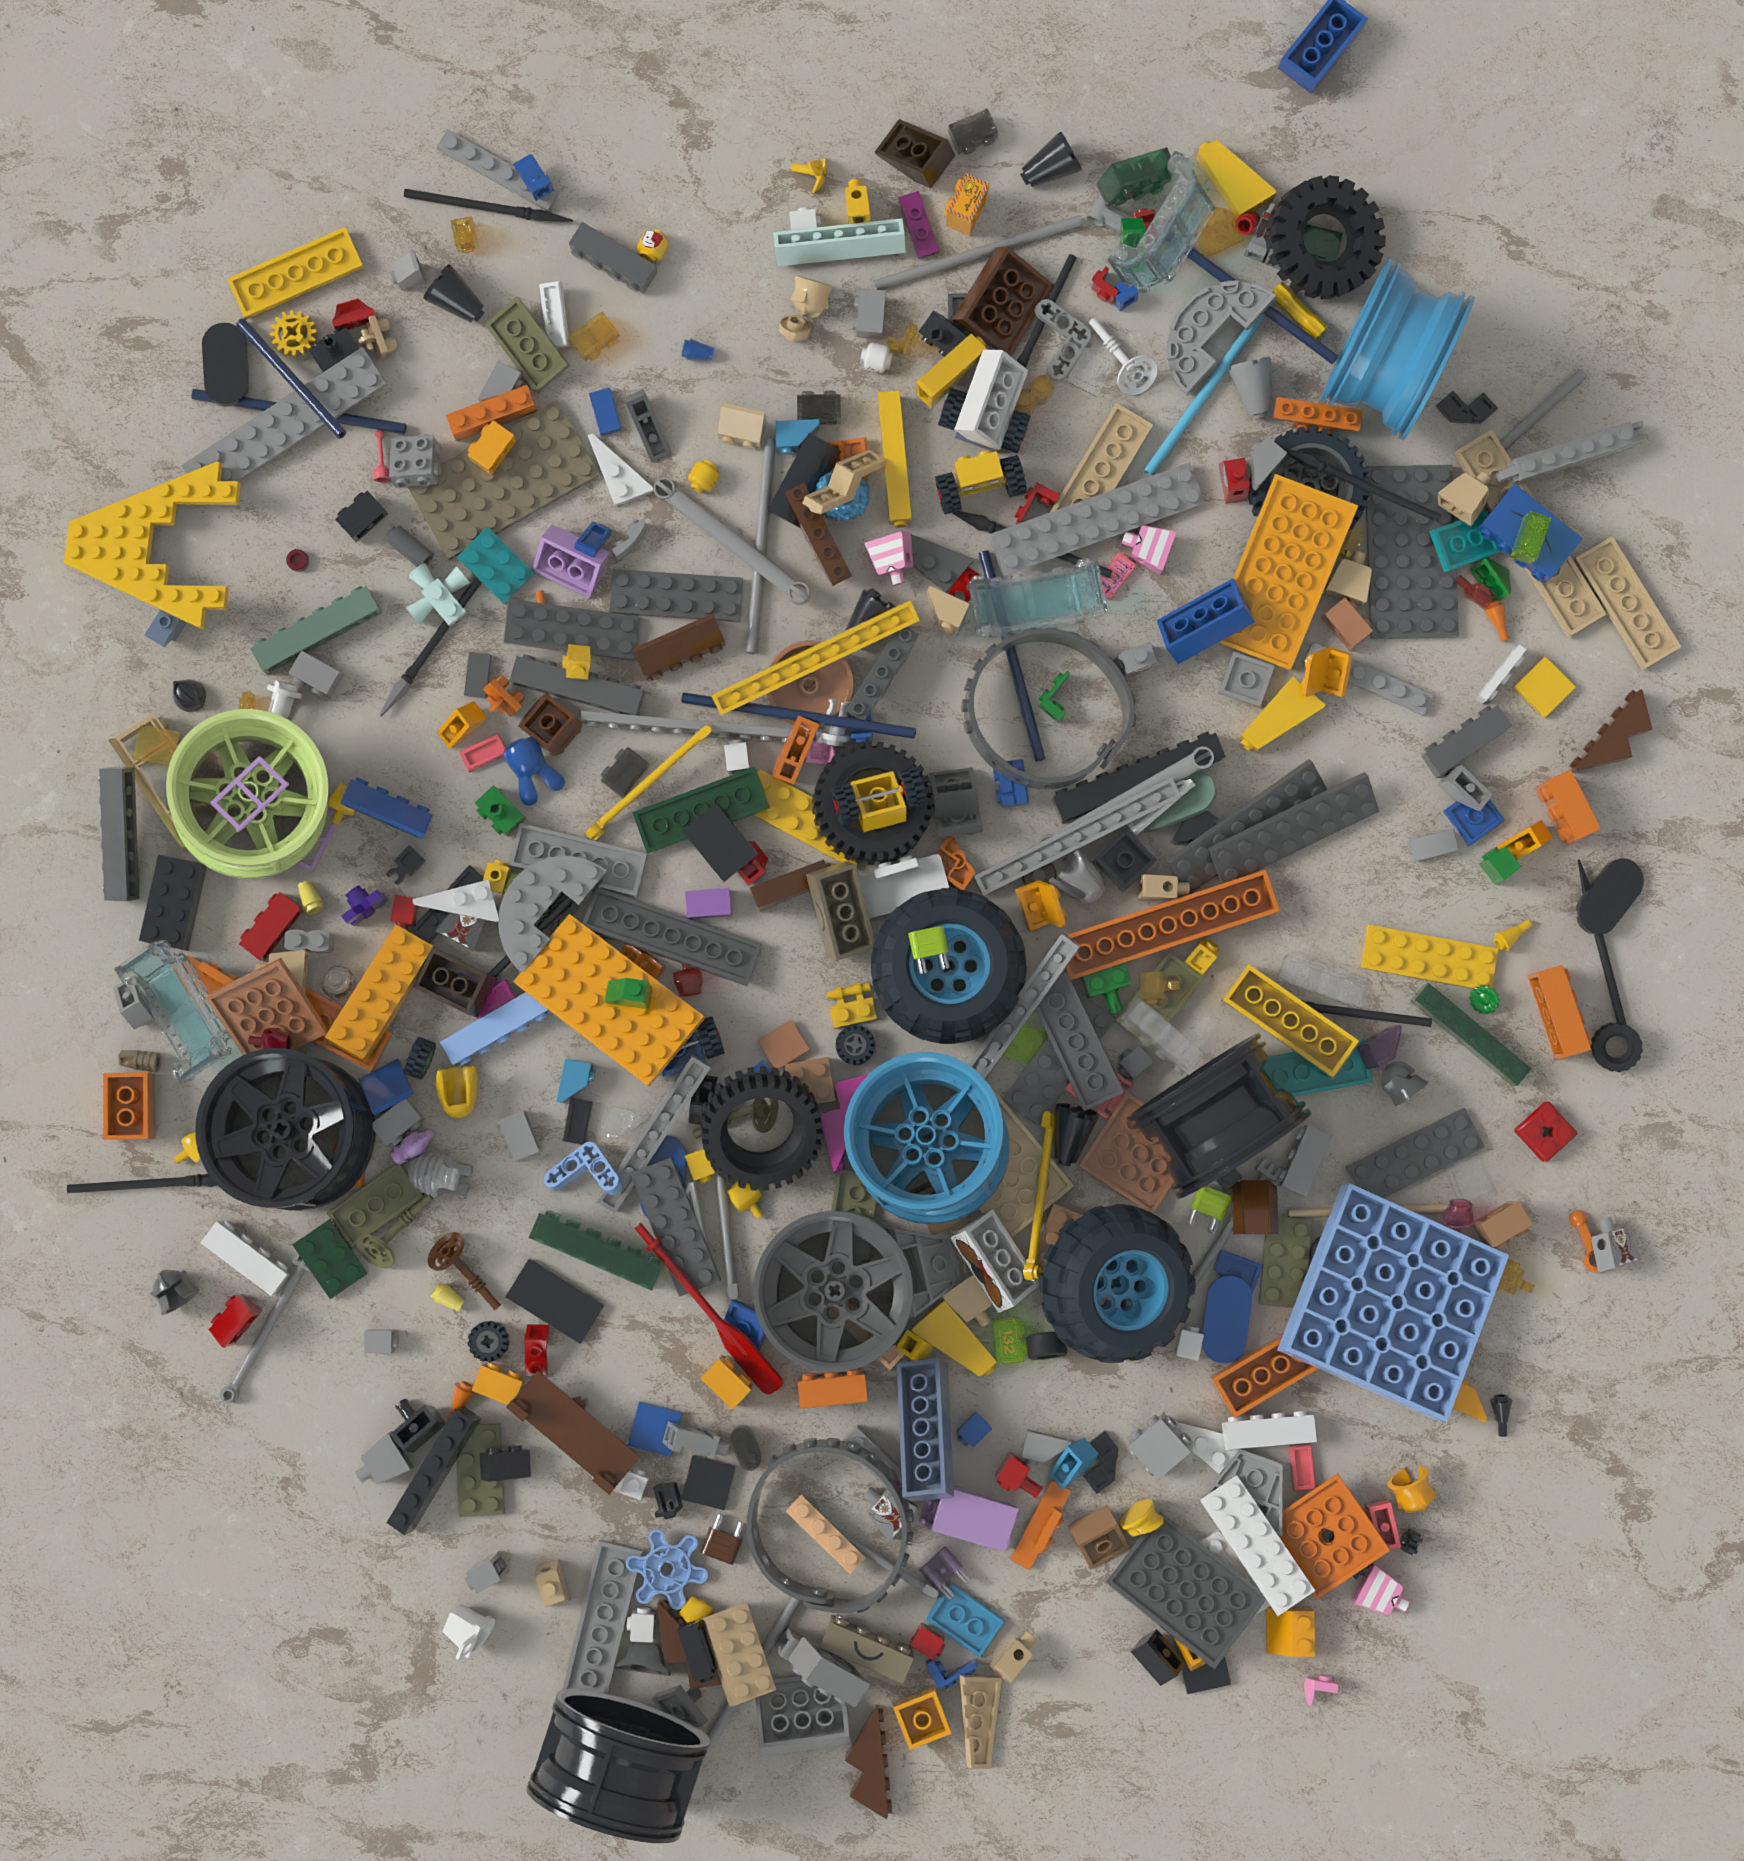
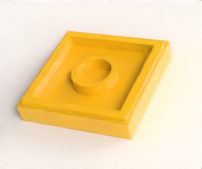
(1544, 687)

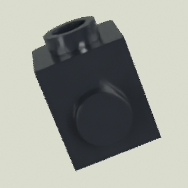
(668, 1500)

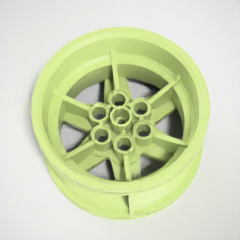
(224, 733)

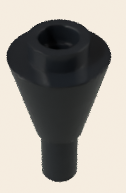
(1501, 1407)

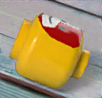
(652, 245)

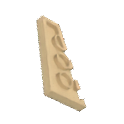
(980, 1710)

